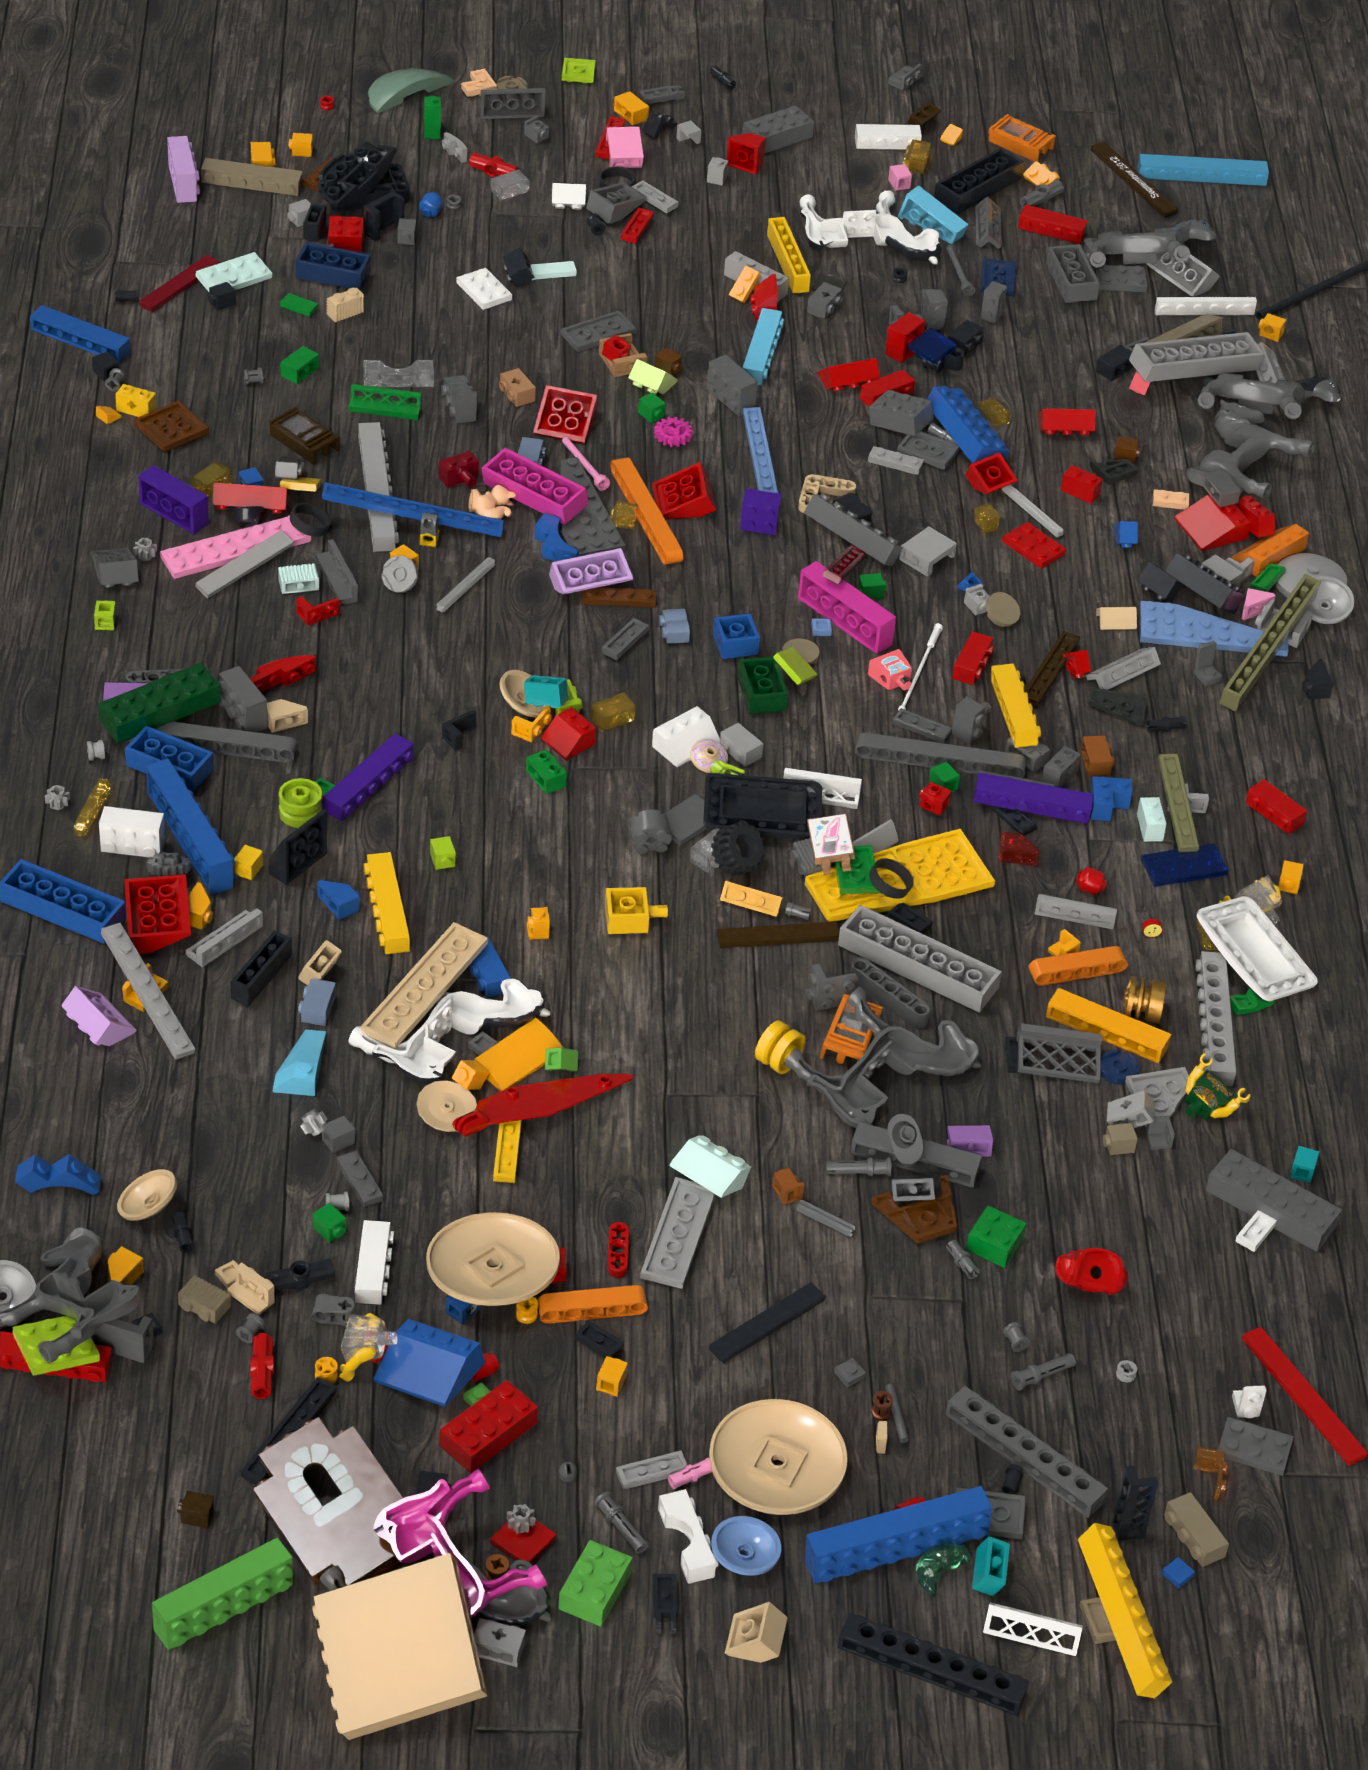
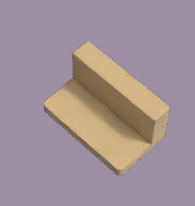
(1117, 618)

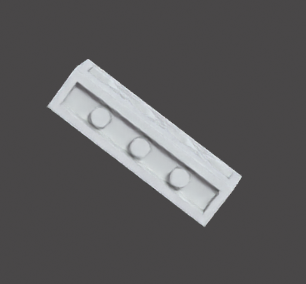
(831, 784)
(1036, 1620)

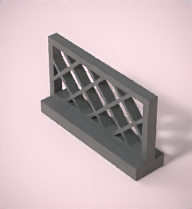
(1059, 1040)

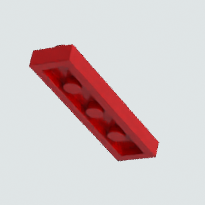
(603, 149)

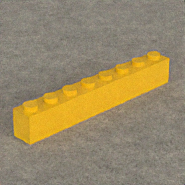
(1124, 1611)

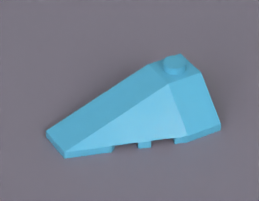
(302, 1066)

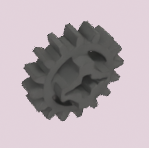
(168, 864)

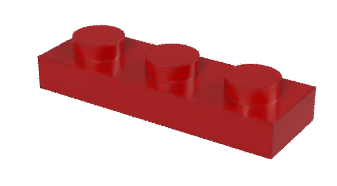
(637, 225)

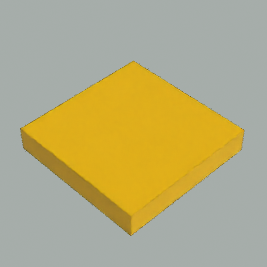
(301, 483)

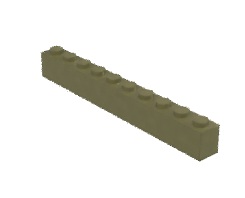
(1270, 642)

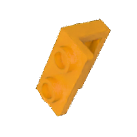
(1040, 174)

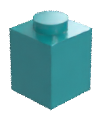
(1304, 1164)

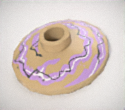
(702, 759)

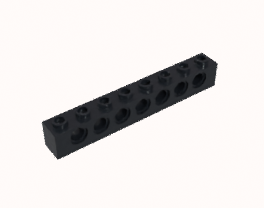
(939, 1673)

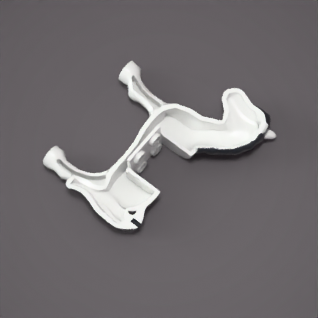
(882, 226)
(424, 1058)

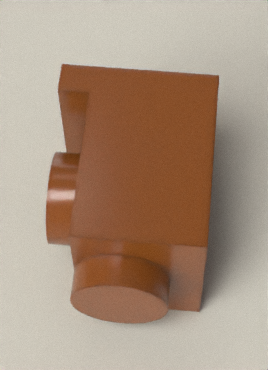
(787, 1186)

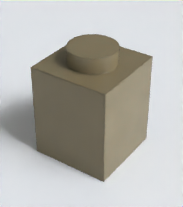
(1120, 1139)

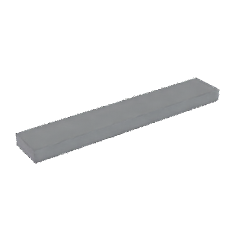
(244, 564)

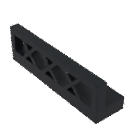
(1127, 1508)

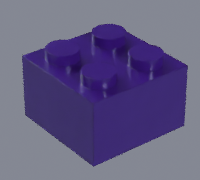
(760, 511)

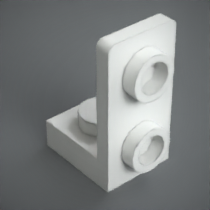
(1249, 1401)

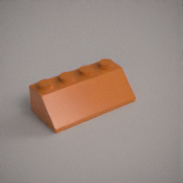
(1274, 548)

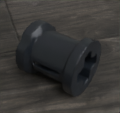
(595, 226)

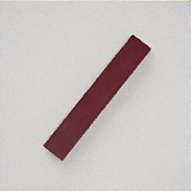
(176, 285)
(844, 564)

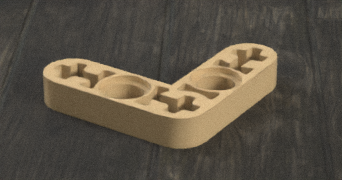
(817, 484)

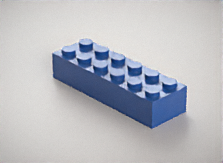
(965, 424)
(61, 900)

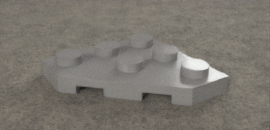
(1163, 1086)

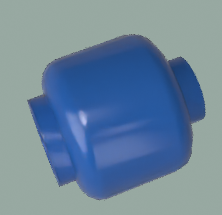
(431, 204)

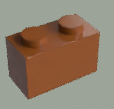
(1097, 756)

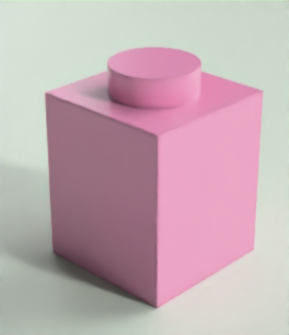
(900, 177)

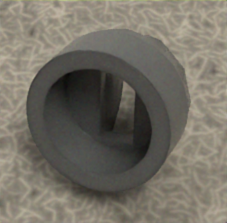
(563, 1472)

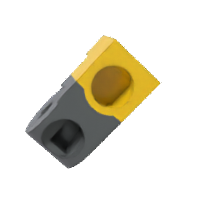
(429, 528)

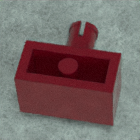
(459, 469)

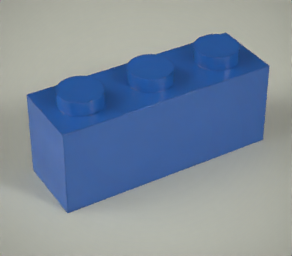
(489, 971)

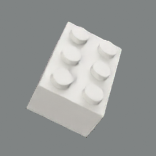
(131, 832)

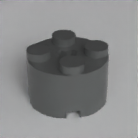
(650, 831)

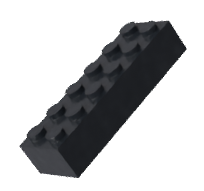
(979, 180)

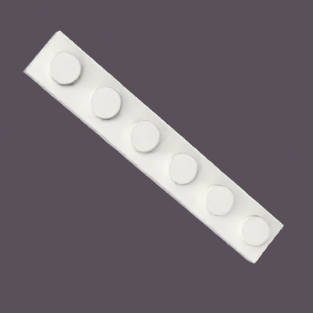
(1205, 305)

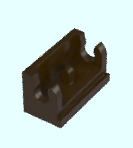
(924, 114)

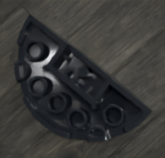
(355, 175)

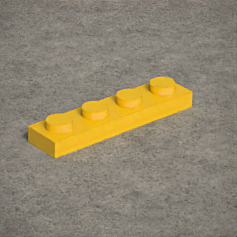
(507, 1152)

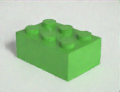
(595, 1583)

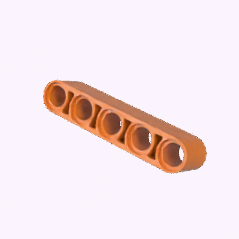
(1078, 965)
(592, 1304)

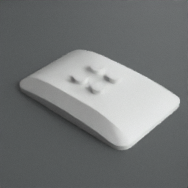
(1256, 948)

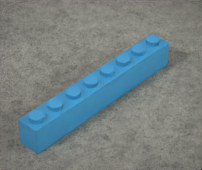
(1203, 169)

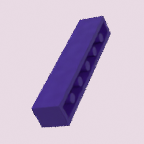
(368, 777)
(1033, 798)

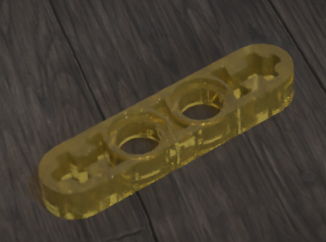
(92, 807)

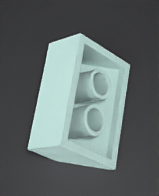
(711, 1166)

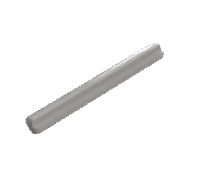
(1033, 510)
(465, 584)

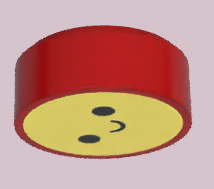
(1152, 928)

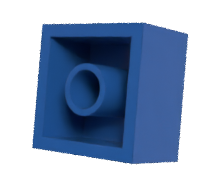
(736, 636)

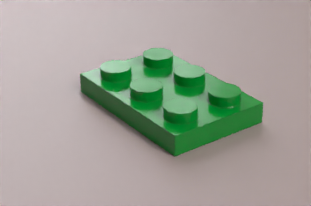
(857, 879)

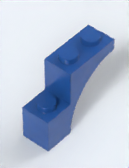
(553, 547)
(67, 1172)

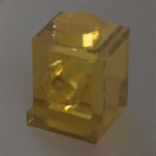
(987, 518)

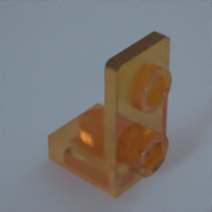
(1212, 1461)

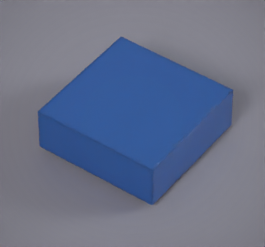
(1178, 1572)

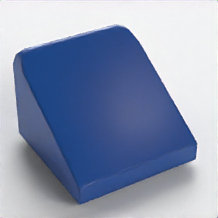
(969, 581)

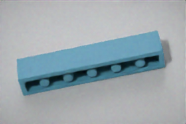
(763, 344)

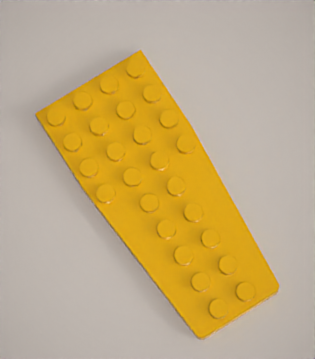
(940, 870)

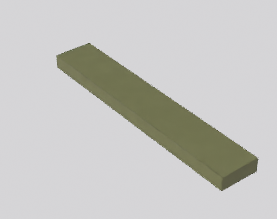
(1178, 803)

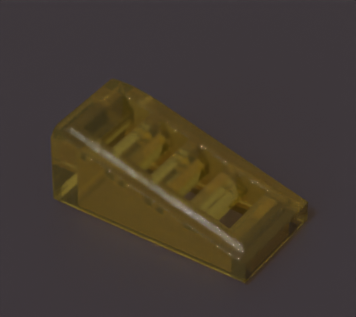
(995, 412)

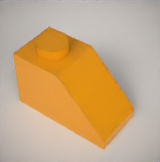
(199, 907)
(125, 1266)

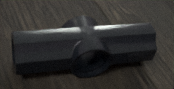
(301, 1274)

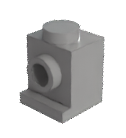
(976, 598)

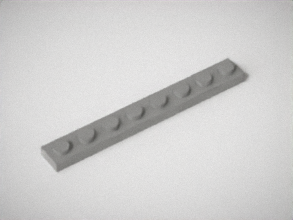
(147, 991)

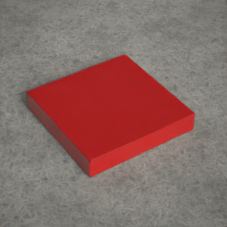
(524, 1545)

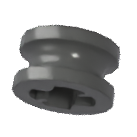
(453, 201)

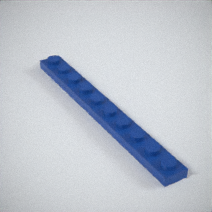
(411, 509)

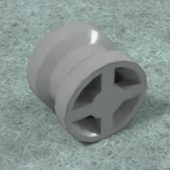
(95, 750)

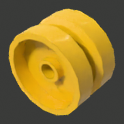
(777, 1044)

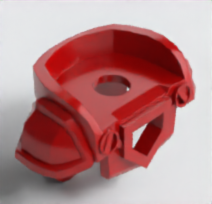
(1076, 1266)

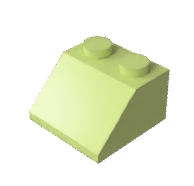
(651, 377)

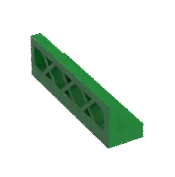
(385, 406)

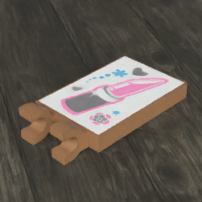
(831, 841)

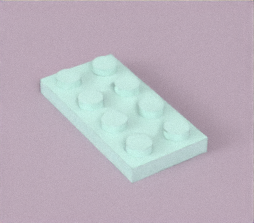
(237, 272)

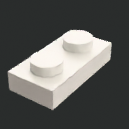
(1256, 1231)

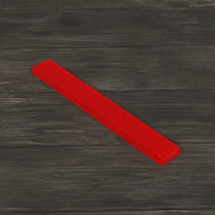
(1305, 1396)

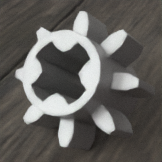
(145, 549)
(57, 797)
(313, 1122)
(521, 1518)

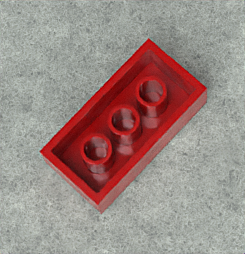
(488, 1426)

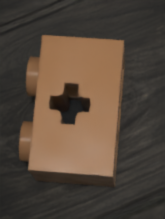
(517, 387)

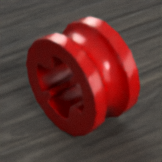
(327, 102)

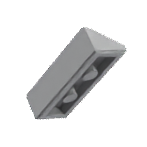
(879, 838)

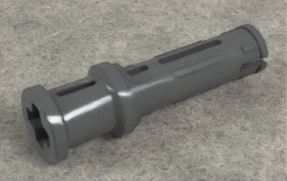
(869, 1166)
(1034, 1373)
(615, 1515)

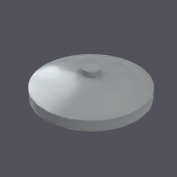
(1309, 564)

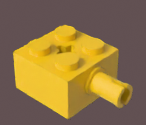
(629, 910)

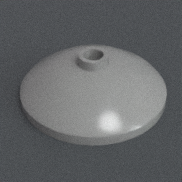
(1335, 597)
(15, 1283)

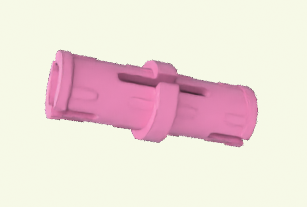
(689, 1474)

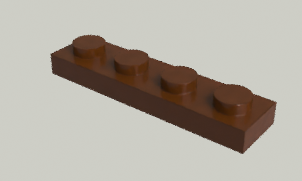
(619, 597)

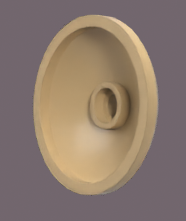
(513, 692)
(147, 1195)

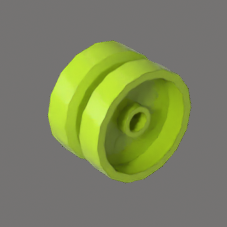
(299, 801)

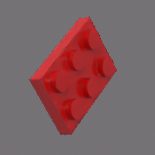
(1034, 545)

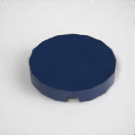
(1117, 1065)

